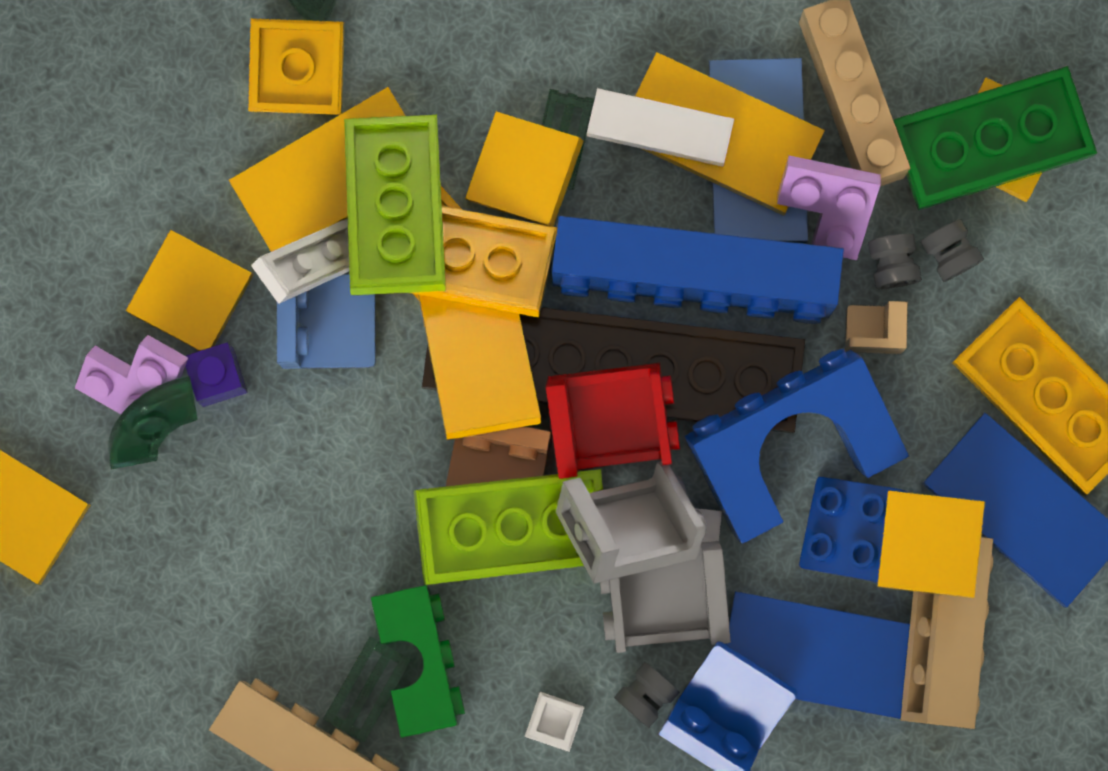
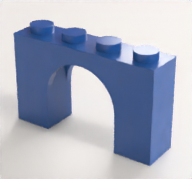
(731, 444)

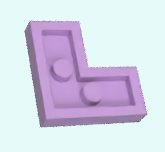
(836, 192)
(120, 384)

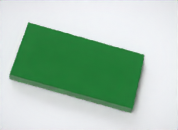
(994, 137)

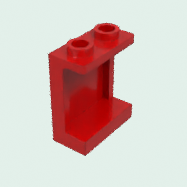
(611, 417)

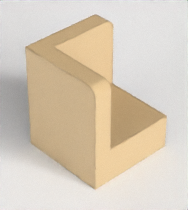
(877, 328)

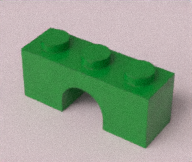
(413, 618)

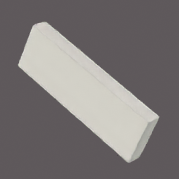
(660, 127)
(305, 262)

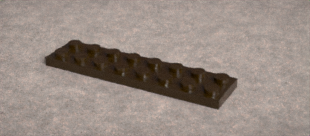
(705, 364)

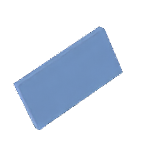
(780, 85)

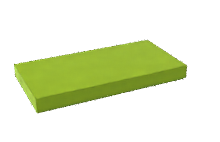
(394, 205)
(495, 528)

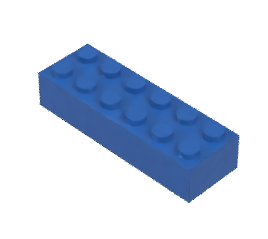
(696, 269)

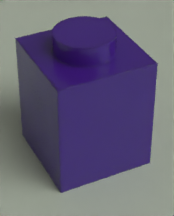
(215, 374)

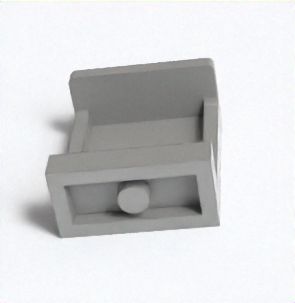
(631, 525)
(670, 603)

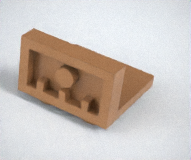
(499, 456)

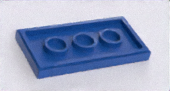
(1026, 509)
(824, 652)

